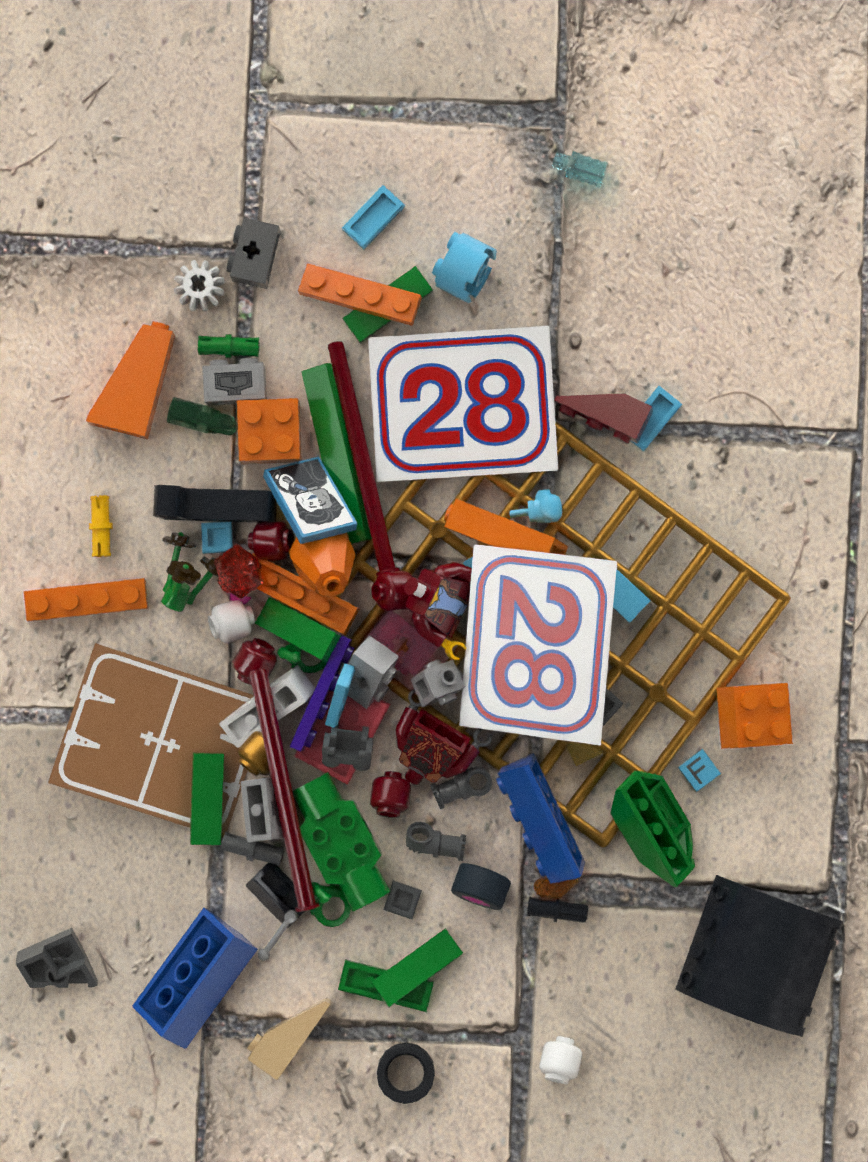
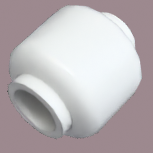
(231, 621)
(560, 1060)

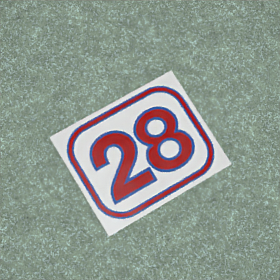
(463, 403)
(538, 643)

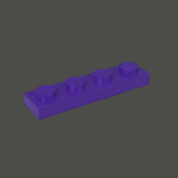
(317, 706)

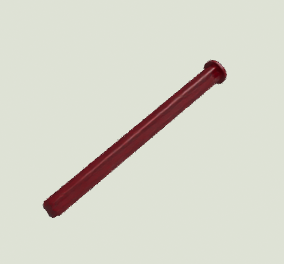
(361, 457)
(283, 790)

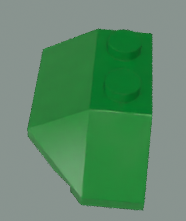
(654, 826)

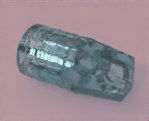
(581, 168)

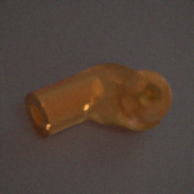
(554, 890)

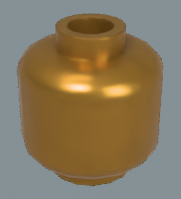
(254, 755)

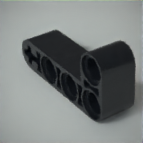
(215, 505)

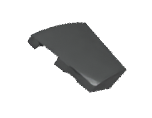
(56, 962)

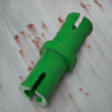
(228, 346)

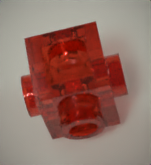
(238, 571)

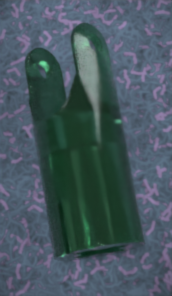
(200, 417)

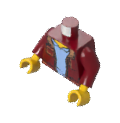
(439, 603)

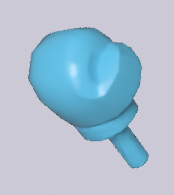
(544, 509)

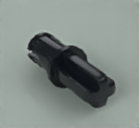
(557, 910)

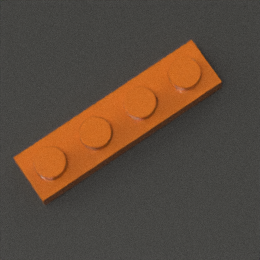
(360, 294)
(299, 595)
(86, 599)

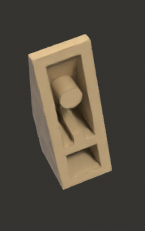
(281, 1042)

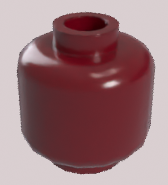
(271, 540)
(389, 590)
(253, 656)
(390, 794)

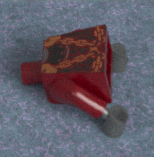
(433, 747)

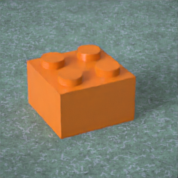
(269, 431)
(754, 715)

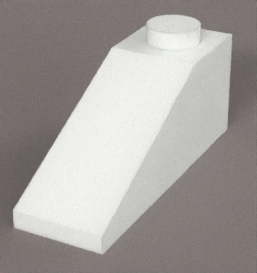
(288, 694)

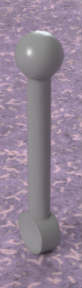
(290, 917)

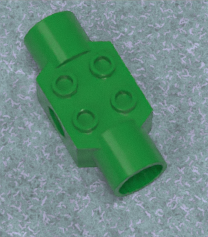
(340, 842)

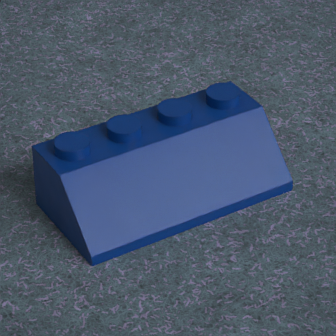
(542, 820)
(194, 978)

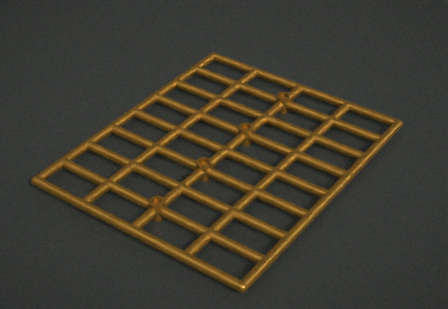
(620, 665)

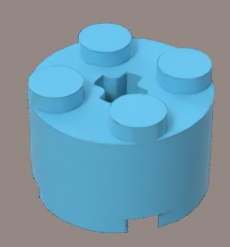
(464, 266)

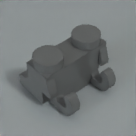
(348, 748)

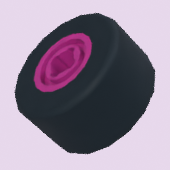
(481, 886)

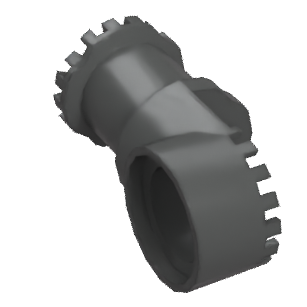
(460, 787)
(436, 843)

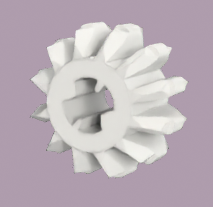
(187, 285)

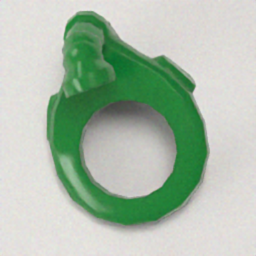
(293, 656)
(322, 895)

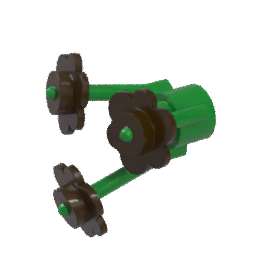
(175, 588)

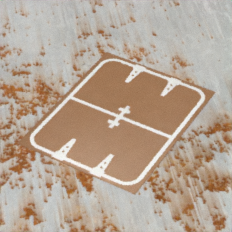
(138, 734)

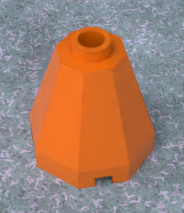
(324, 563)

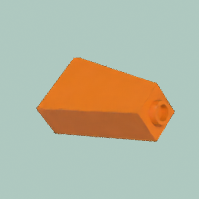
(135, 386)
(497, 530)

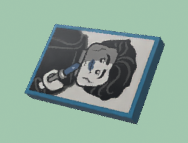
(309, 500)

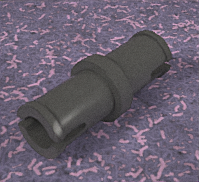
(252, 850)

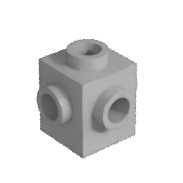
(438, 683)

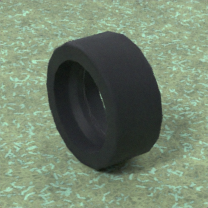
(405, 1096)

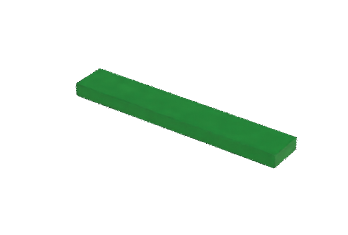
(335, 444)

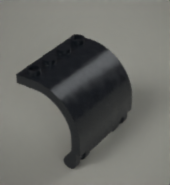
(758, 956)

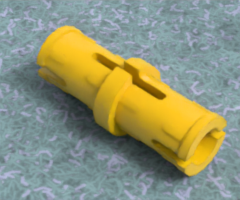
(100, 526)

